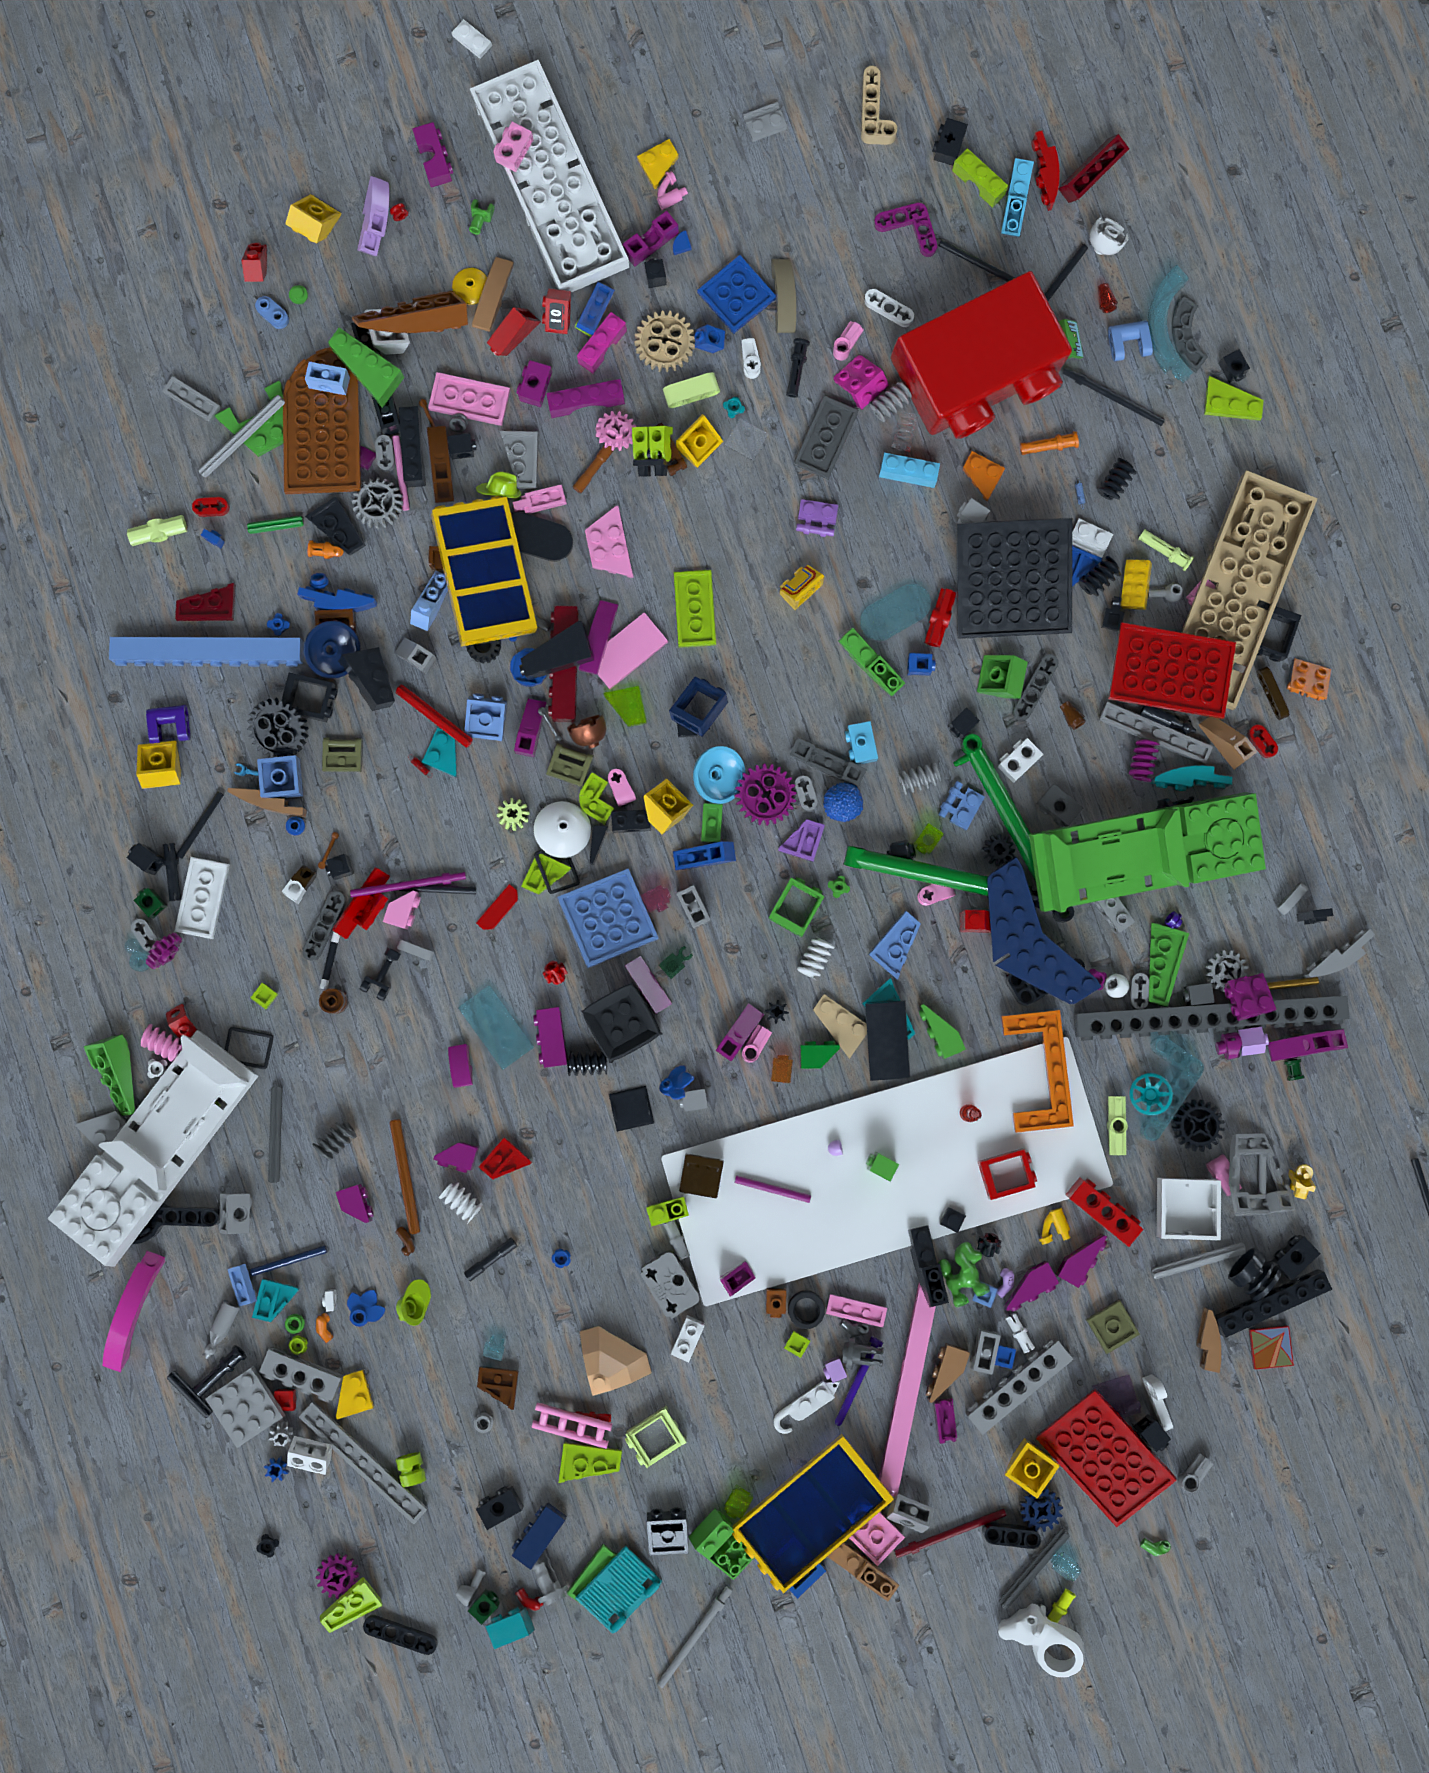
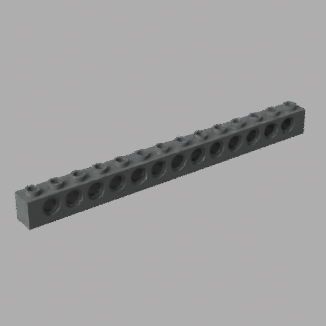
(1338, 1011)

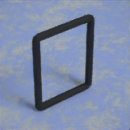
(546, 880)
(253, 1033)

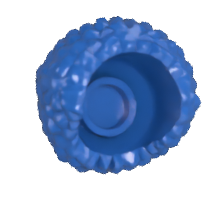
(843, 802)

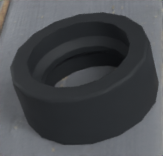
(806, 1324)

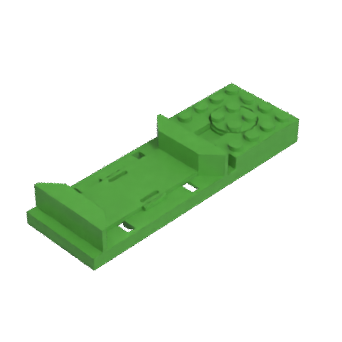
(1176, 848)

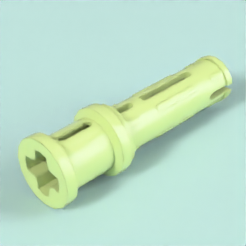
(1174, 554)

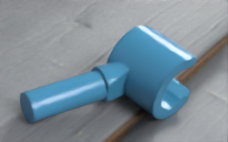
(244, 771)

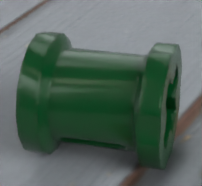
(1294, 1069)

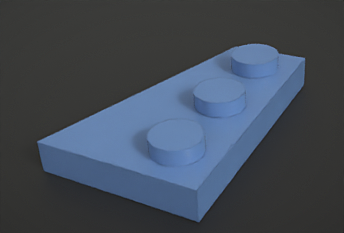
(895, 944)

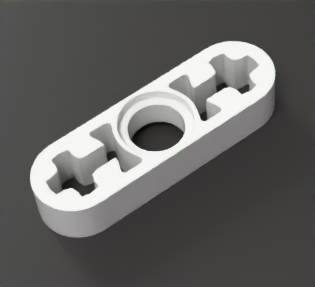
(888, 300)

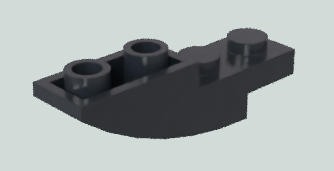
(926, 1266)

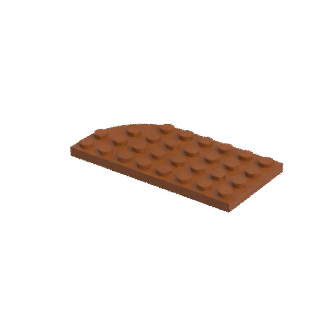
(321, 433)

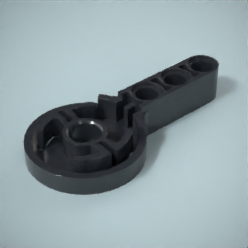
(162, 1218)

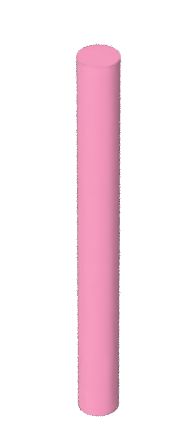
(398, 459)

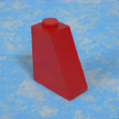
(512, 331)
(975, 921)

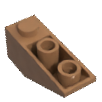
(1228, 741)
(950, 1367)

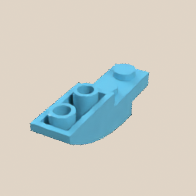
(1017, 197)

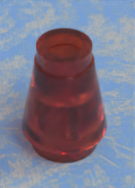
(1107, 300)

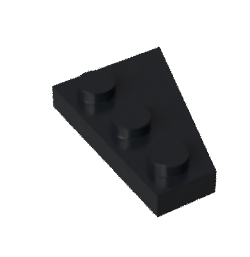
(337, 525)

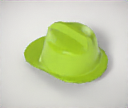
(500, 484)
(414, 1303)

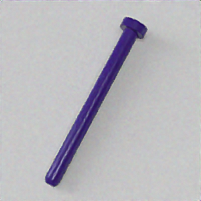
(856, 1384)

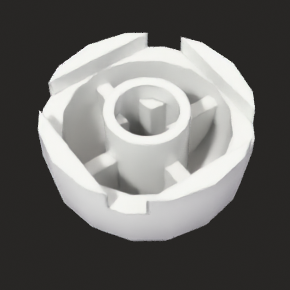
(1107, 237)

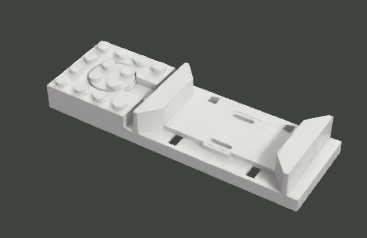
(559, 201)
(136, 1171)

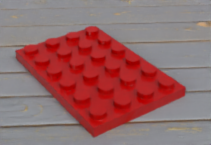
(1172, 670)
(1106, 1458)

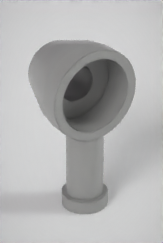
(1167, 593)
(466, 1594)

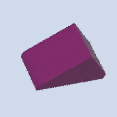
(737, 1278)

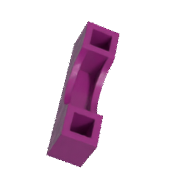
(600, 394)

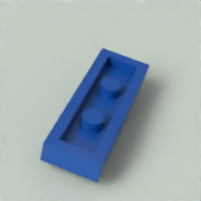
(595, 308)

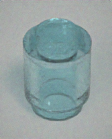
(1065, 1566)

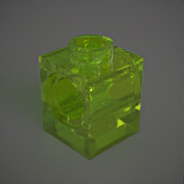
(934, 833)
(738, 1502)

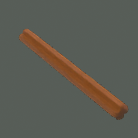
(404, 1175)

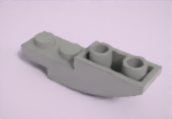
(1334, 961)

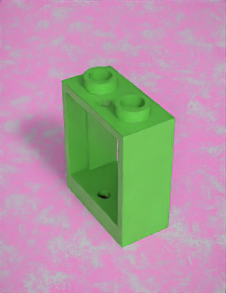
(785, 923)

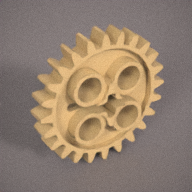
(668, 325)

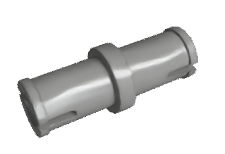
(676, 1240)

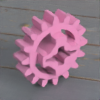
(615, 432)

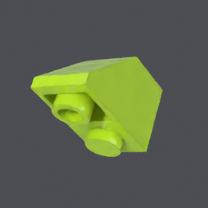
(667, 1211)

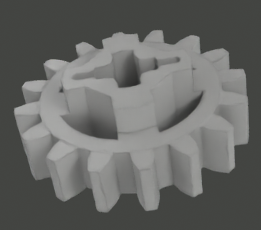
(1221, 965)

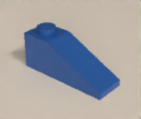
(704, 855)

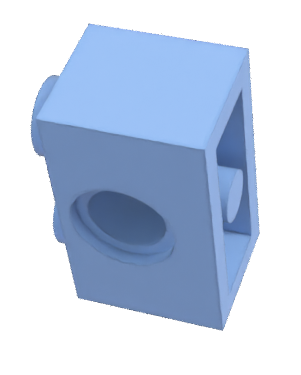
(327, 378)

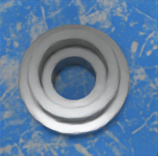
(480, 1428)

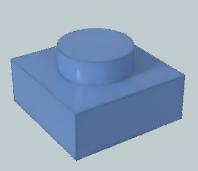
(987, 1299)

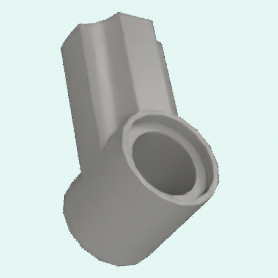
(1197, 1471)

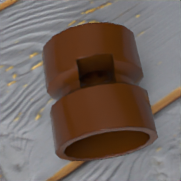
(333, 1001)

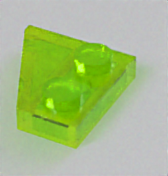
(628, 705)

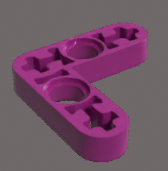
(916, 221)

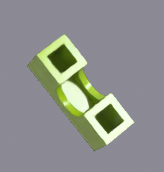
(971, 168)

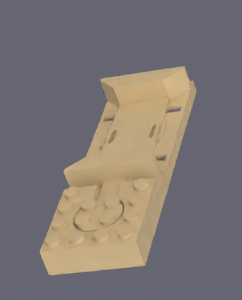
(1249, 566)

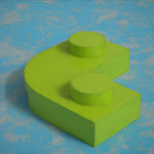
(590, 800)

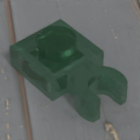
(673, 964)

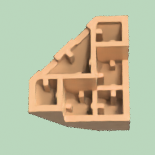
(611, 1361)

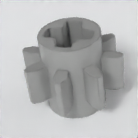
(280, 1433)

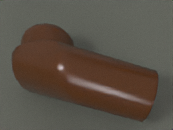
(407, 1240)

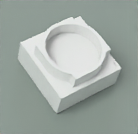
(1188, 1209)

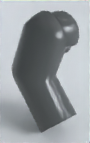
(854, 1329)

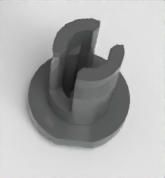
(853, 1352)

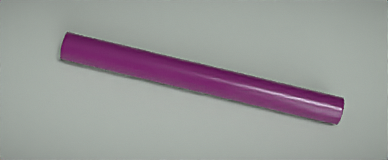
(772, 1189)

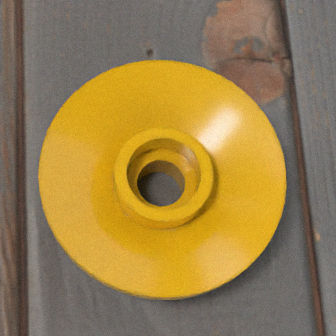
(469, 294)

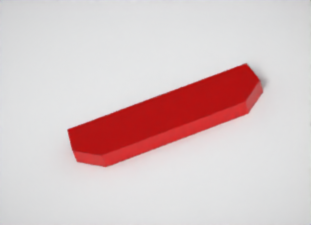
(498, 909)

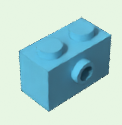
(862, 743)

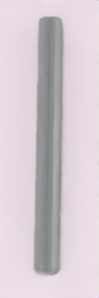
(241, 436)

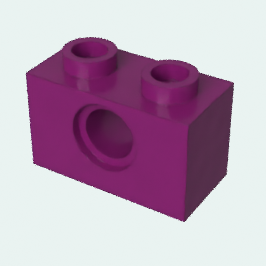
(534, 394)

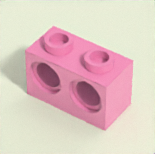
(516, 147)

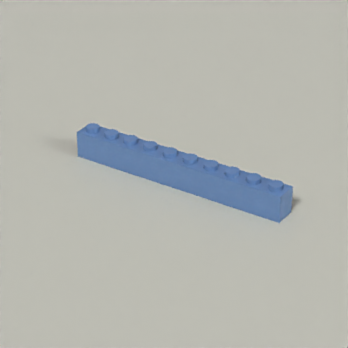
(206, 651)

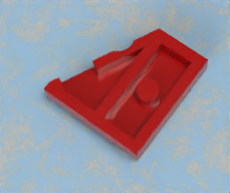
(504, 1160)

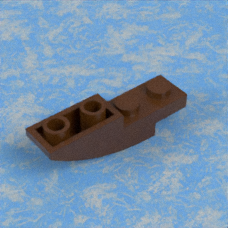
(440, 464)

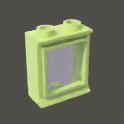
(655, 1437)

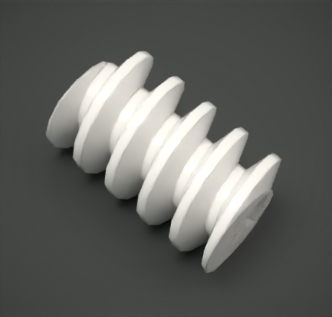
(815, 958)
(461, 1201)

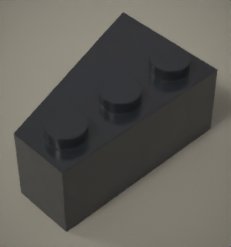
(370, 677)

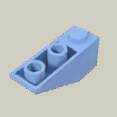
(429, 602)

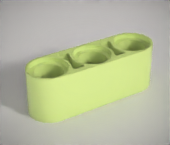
(691, 390)

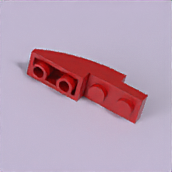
(1049, 170)

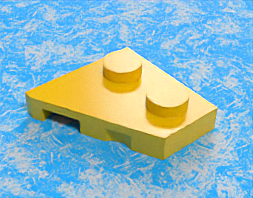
(658, 161)

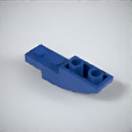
(343, 600)

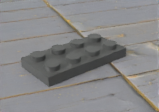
(826, 437)

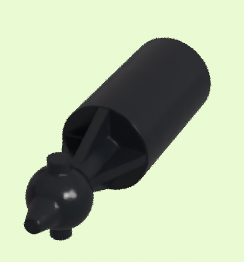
(1166, 718)

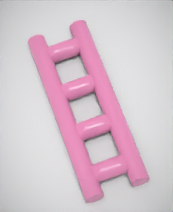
(583, 1421)

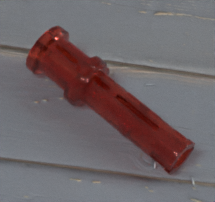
(966, 1111)

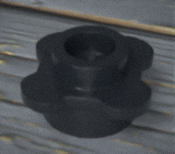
(268, 1551)

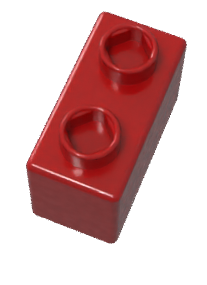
(981, 356)

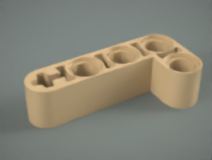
(872, 105)

